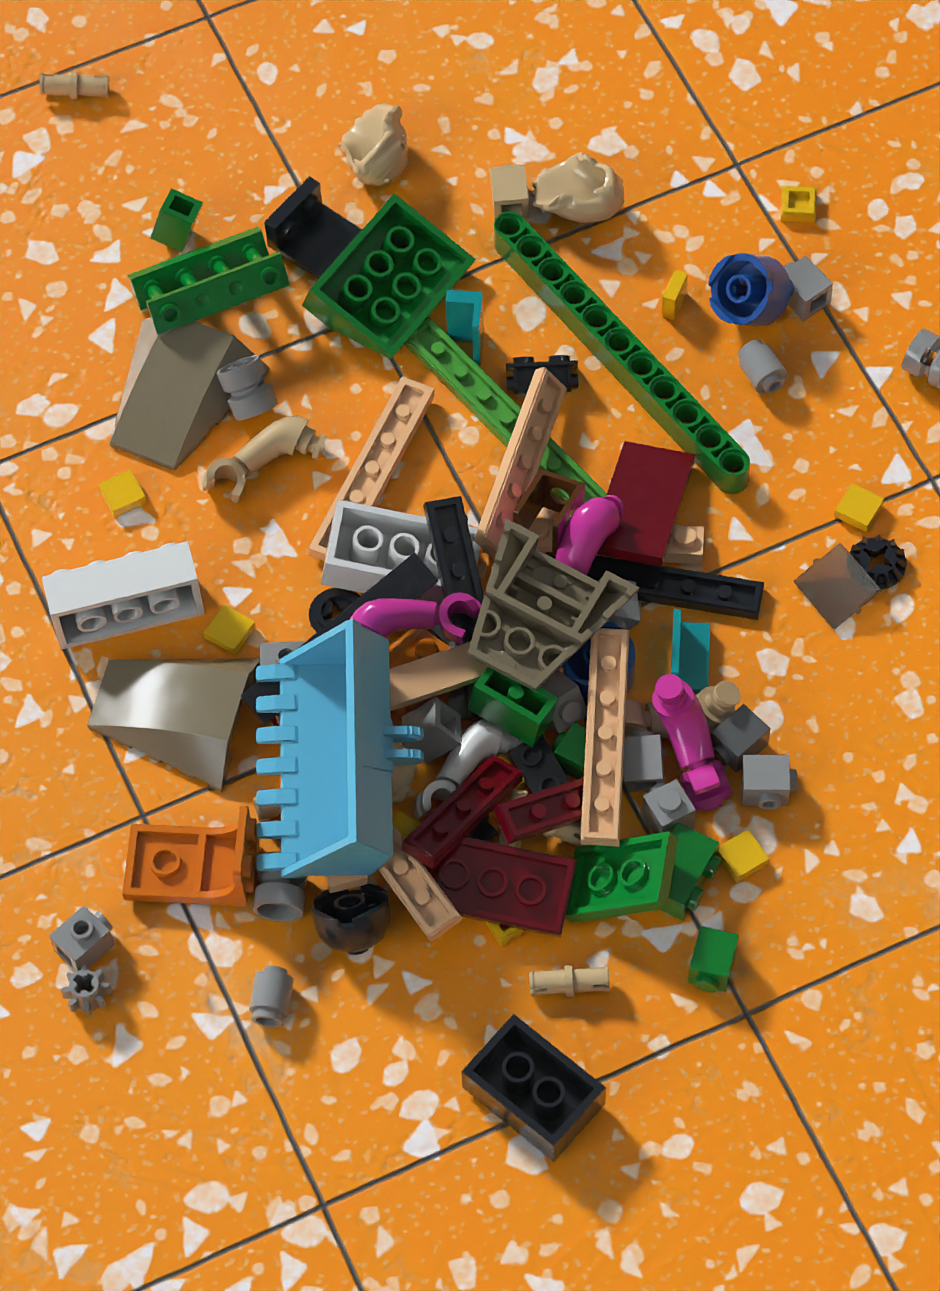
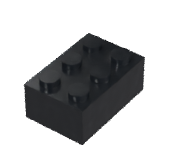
(533, 1087)

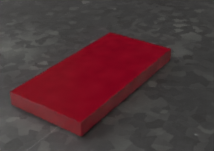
(652, 488)
(507, 885)

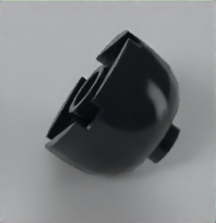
(352, 918)

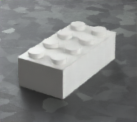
(372, 542)
(123, 595)

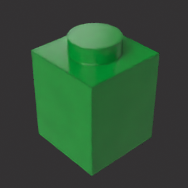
(176, 220)
(570, 750)
(712, 959)

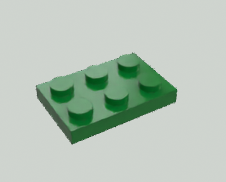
(622, 878)

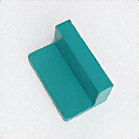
(466, 319)
(690, 652)

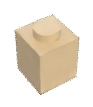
(509, 190)

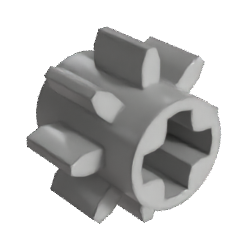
(86, 980)

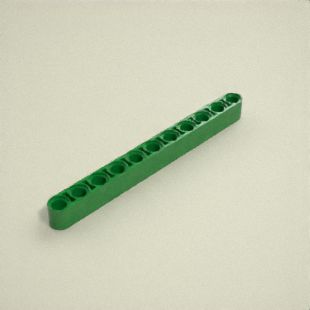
(621, 364)

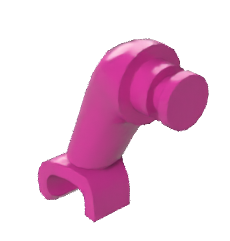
(588, 531)
(395, 614)
(692, 743)

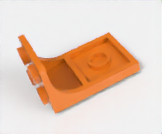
(192, 863)

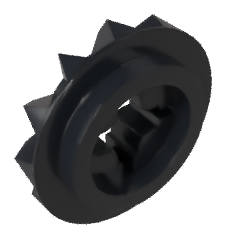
(894, 560)
(322, 606)

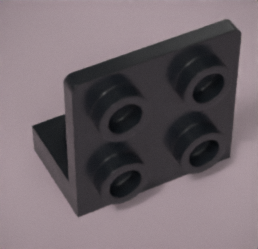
(309, 230)

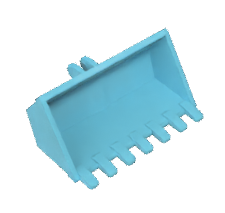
(332, 755)

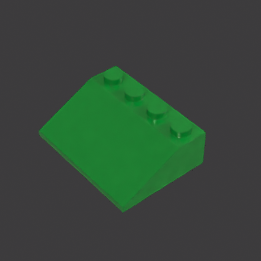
(388, 279)

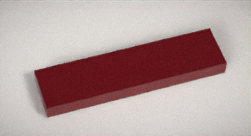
(462, 811)

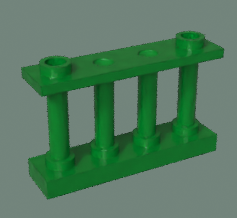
(208, 280)

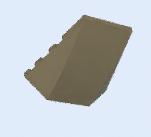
(174, 391)
(539, 610)
(175, 710)

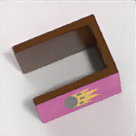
(541, 495)

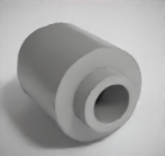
(762, 367)
(271, 996)

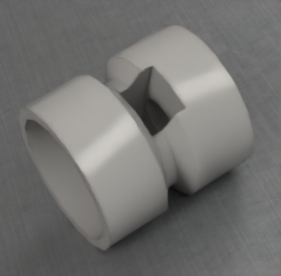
(920, 354)
(247, 388)
(279, 897)

